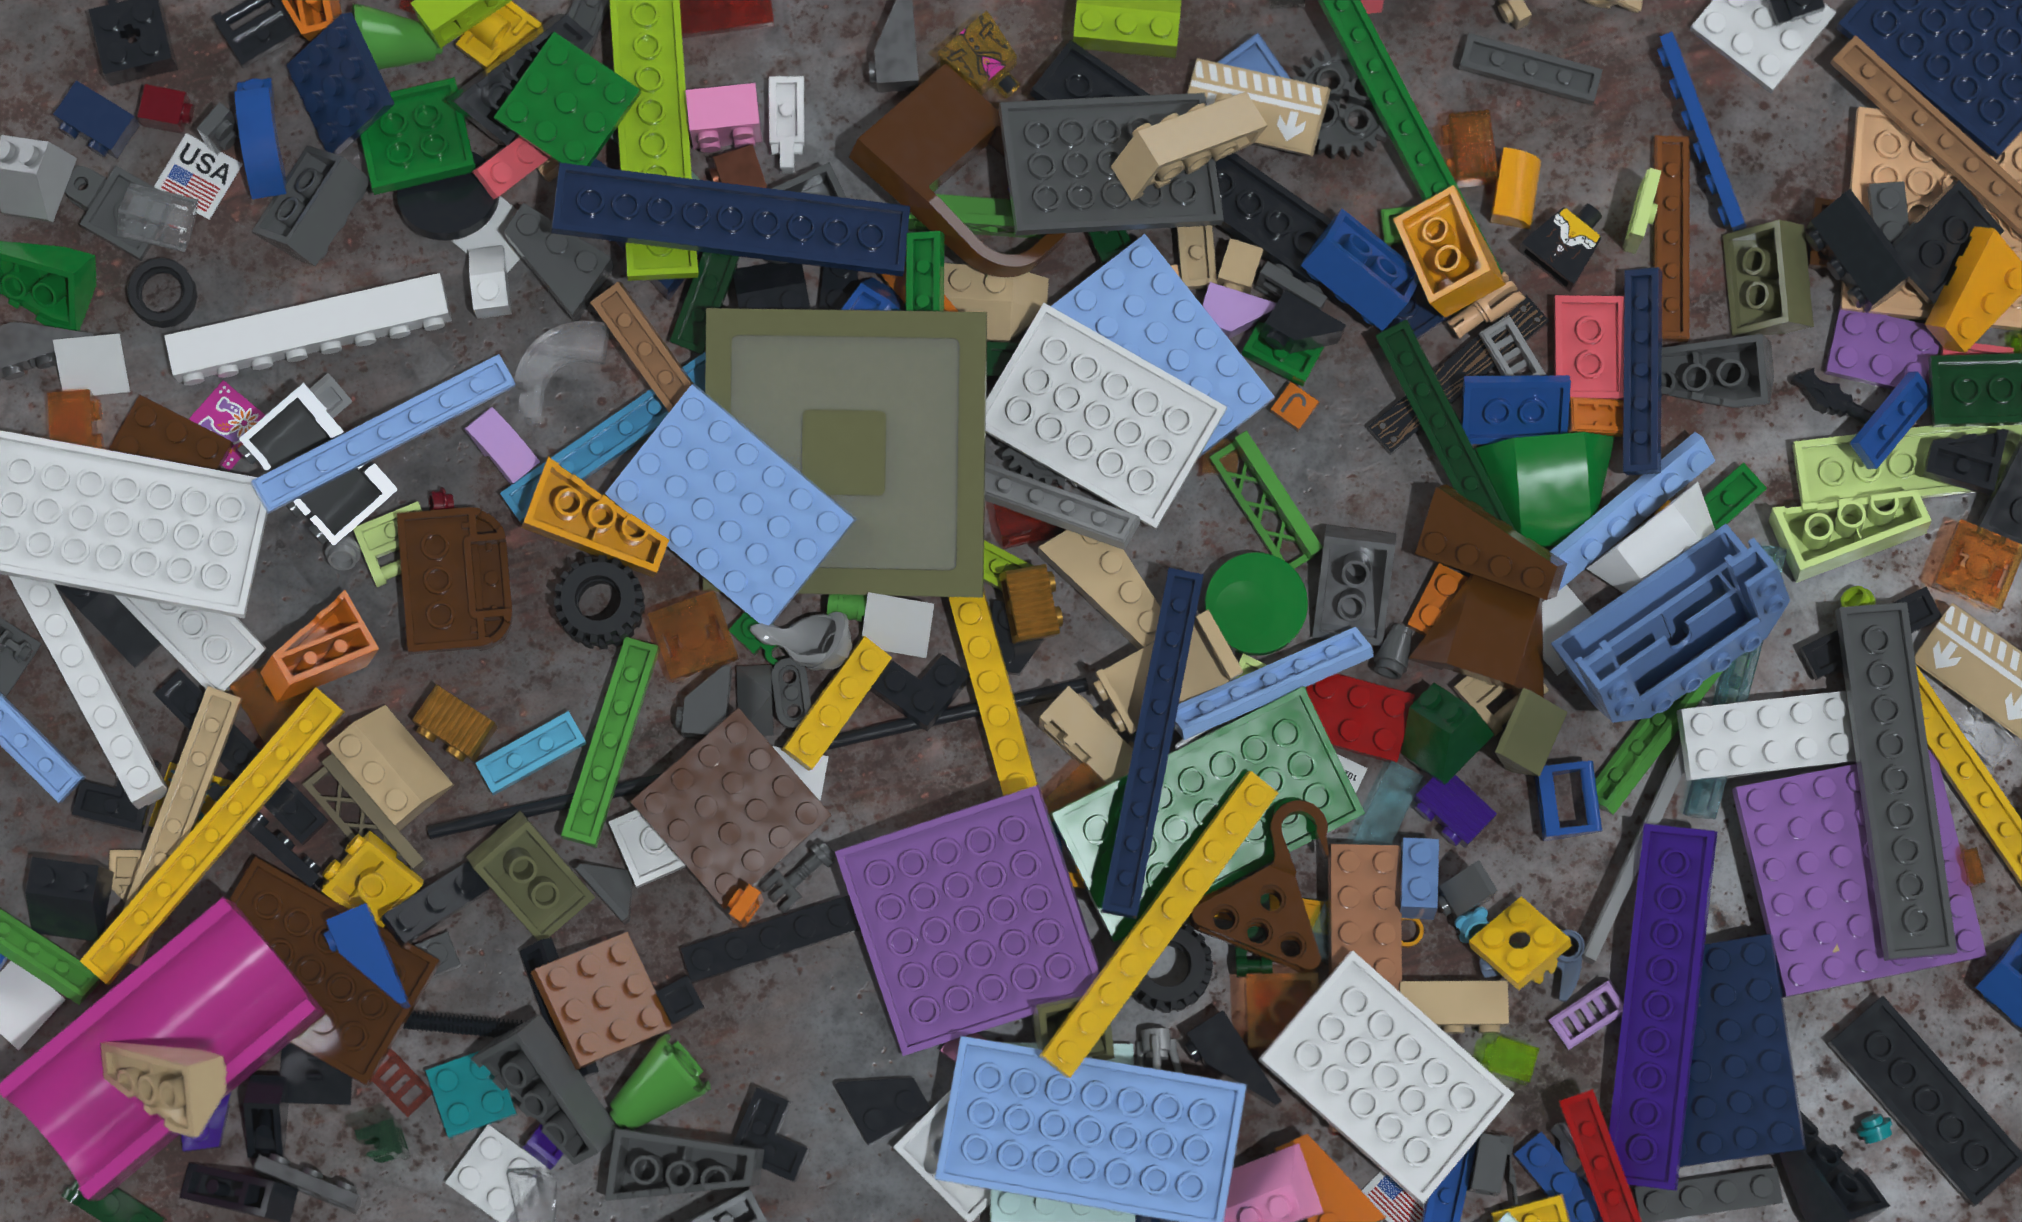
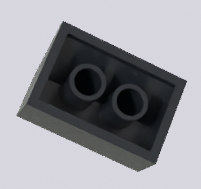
(1858, 252)

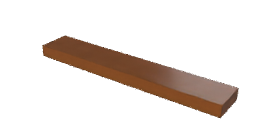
(1672, 233)

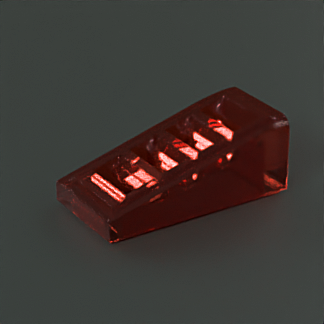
(414, 1079)

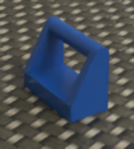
(1547, 801)

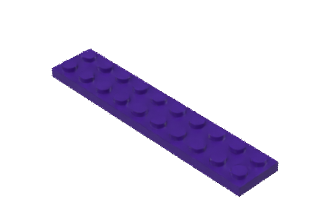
(1661, 1003)

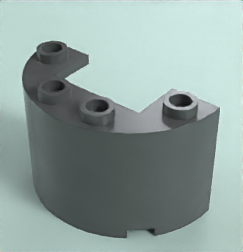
(297, 428)

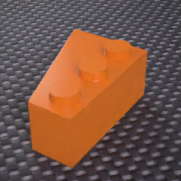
(1336, 1191)

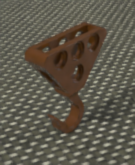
(1279, 879)

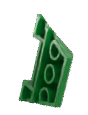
(1549, 481)

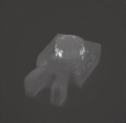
(1989, 740)

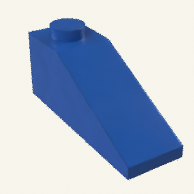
(362, 945)

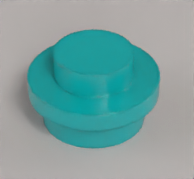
(1875, 1128)

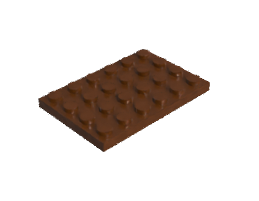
(359, 1016)

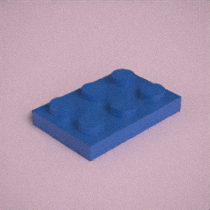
(1514, 406)

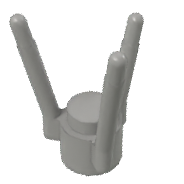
(1156, 1046)

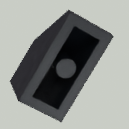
(1300, 326)
(266, 1115)

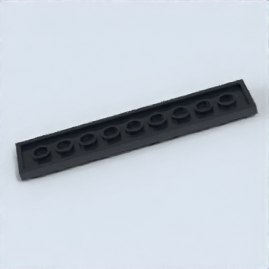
(1252, 203)

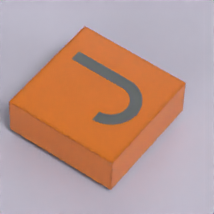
(1294, 406)

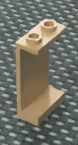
(1207, 667)

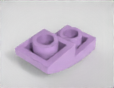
(502, 445)

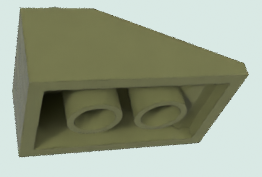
(530, 877)

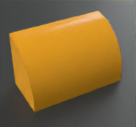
(1515, 188)

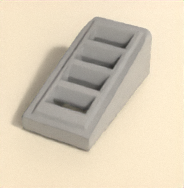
(1522, 347)

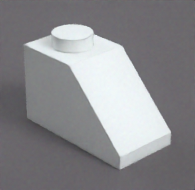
(489, 282)

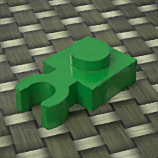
(741, 632)

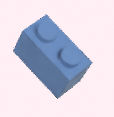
(1419, 878)

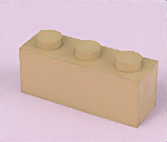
(1461, 1004)

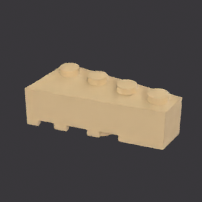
(1106, 582)

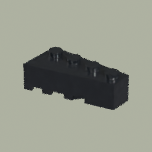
(488, 91)

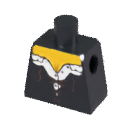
(1564, 244)

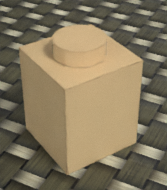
(1239, 266)

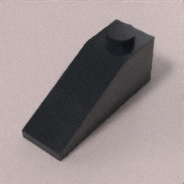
(114, 623)
(1227, 1055)
(239, 1193)

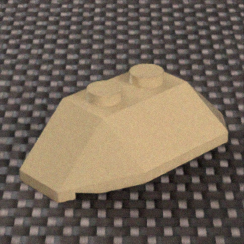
(1008, 301)

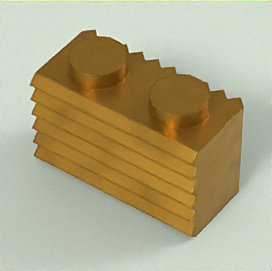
(1031, 603)
(454, 724)

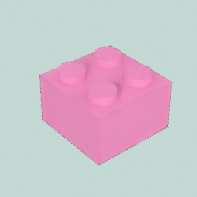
(723, 117)

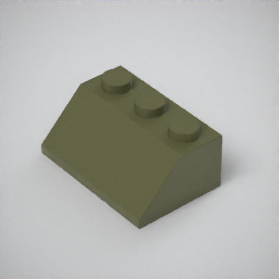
(1768, 279)

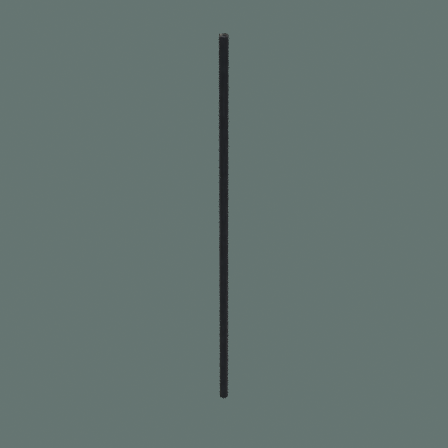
(842, 739)

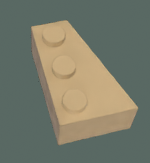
(1086, 736)

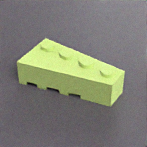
(1846, 530)

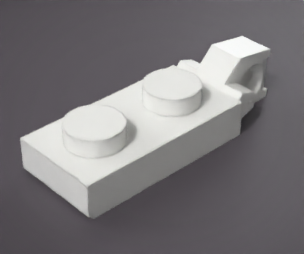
(786, 119)

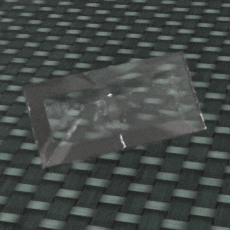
(533, 1194)

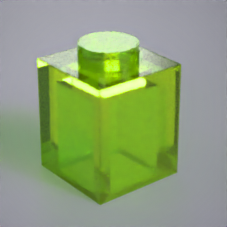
(1510, 1060)

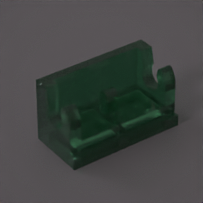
(387, 1140)

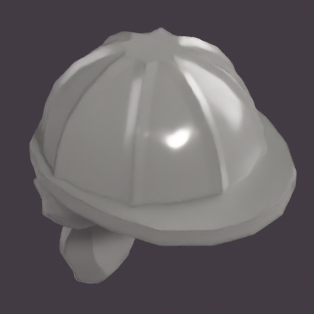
(812, 642)

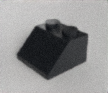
(771, 287)
(68, 898)

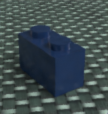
(95, 120)

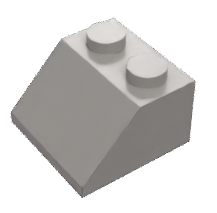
(32, 177)

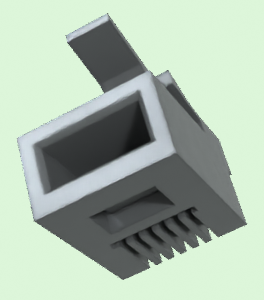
(1489, 1165)

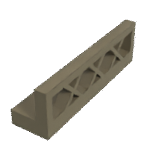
(368, 807)

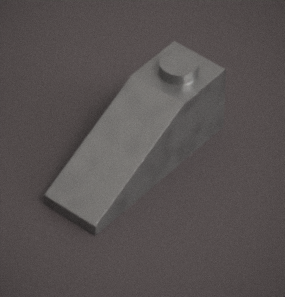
(895, 52)

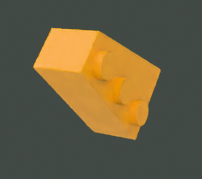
(1978, 293)

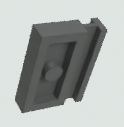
(1277, 278)

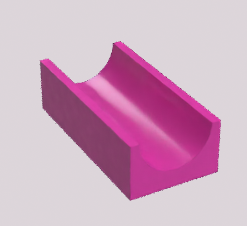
(205, 991)

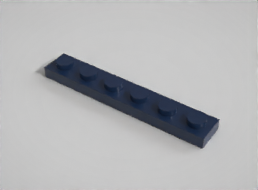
(1642, 371)

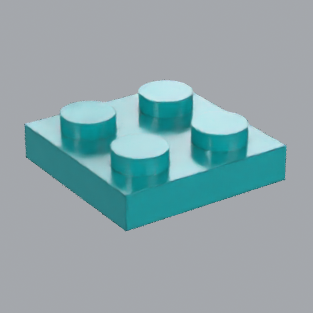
(468, 1096)

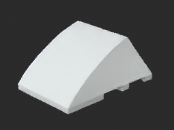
(1656, 541)

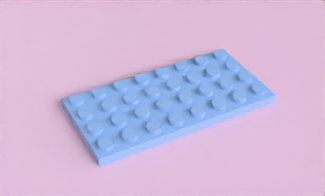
(1095, 1140)

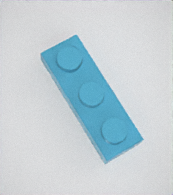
(530, 753)

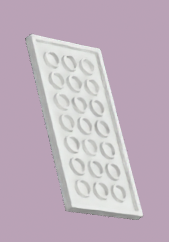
(128, 524)

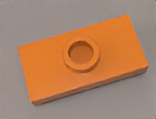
(1596, 416)

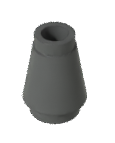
(1394, 653)

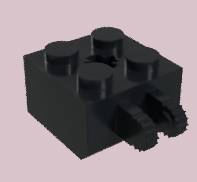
(128, 61)

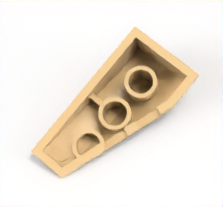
(170, 1082)

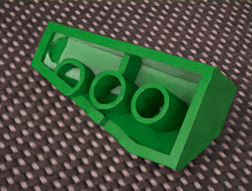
(48, 282)

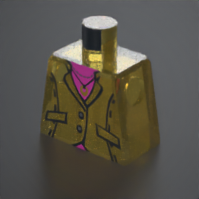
(982, 57)

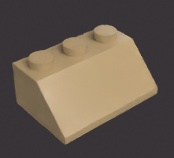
(390, 766)

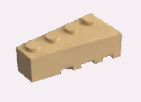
(1187, 142)

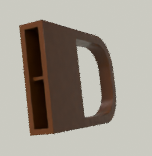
(924, 146)

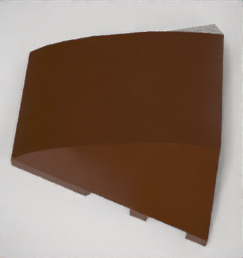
(1489, 636)

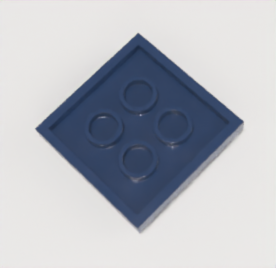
(340, 84)

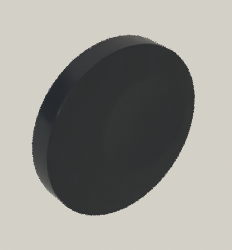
(448, 206)

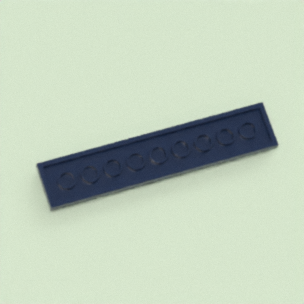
(730, 219)

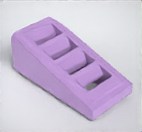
(1565, 1034)

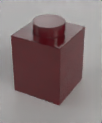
(165, 109)

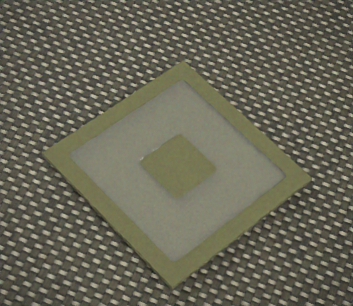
(879, 419)

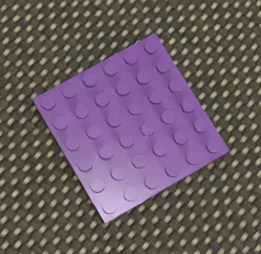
(1818, 885)
(969, 919)

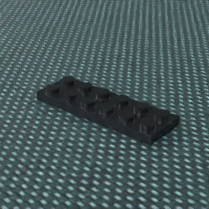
(1928, 1101)

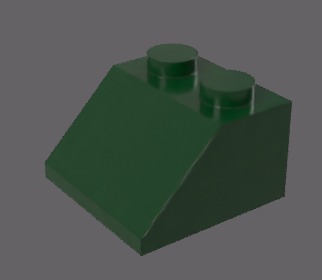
(1443, 733)

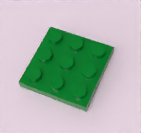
(567, 103)
(418, 139)

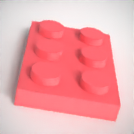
(1590, 344)

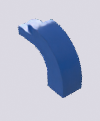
(259, 138)

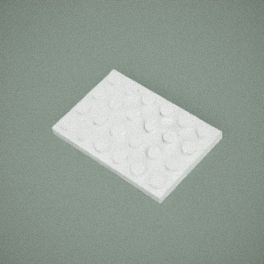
(1100, 416)
(1386, 1077)

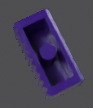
(1455, 809)

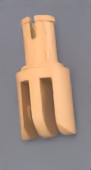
(1487, 308)

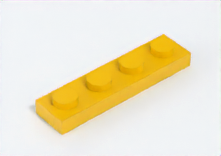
(836, 703)

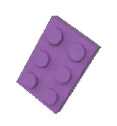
(1879, 348)

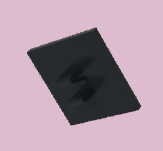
(313, 1080)

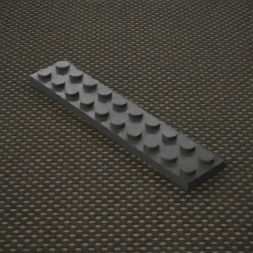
(1895, 781)

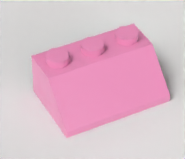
(1273, 1190)

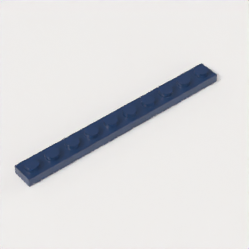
(1152, 743)

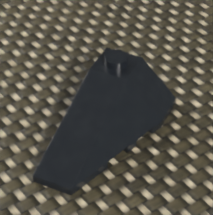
(1827, 1185)

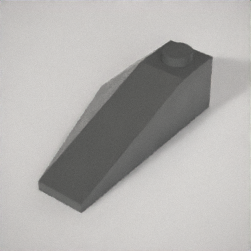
(1720, 372)

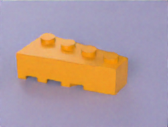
(586, 520)

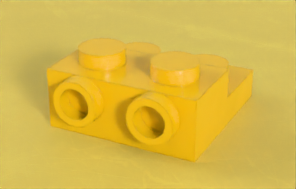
(370, 876)

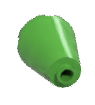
(394, 38)
(658, 1085)

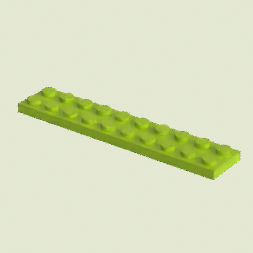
(655, 129)

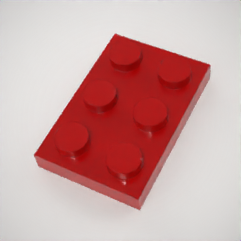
(1362, 715)

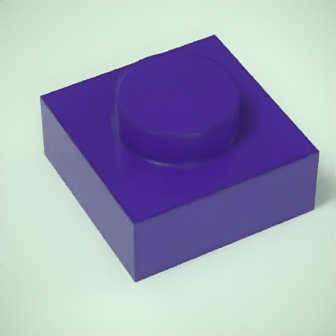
(542, 1148)

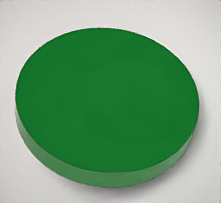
(1257, 603)

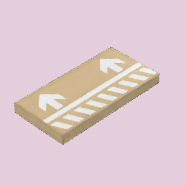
(1288, 106)
(1976, 666)

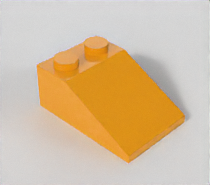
(1448, 252)

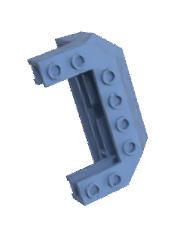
(1675, 627)

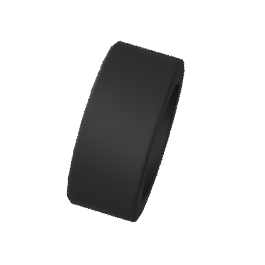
(148, 270)

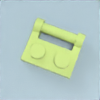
(379, 539)

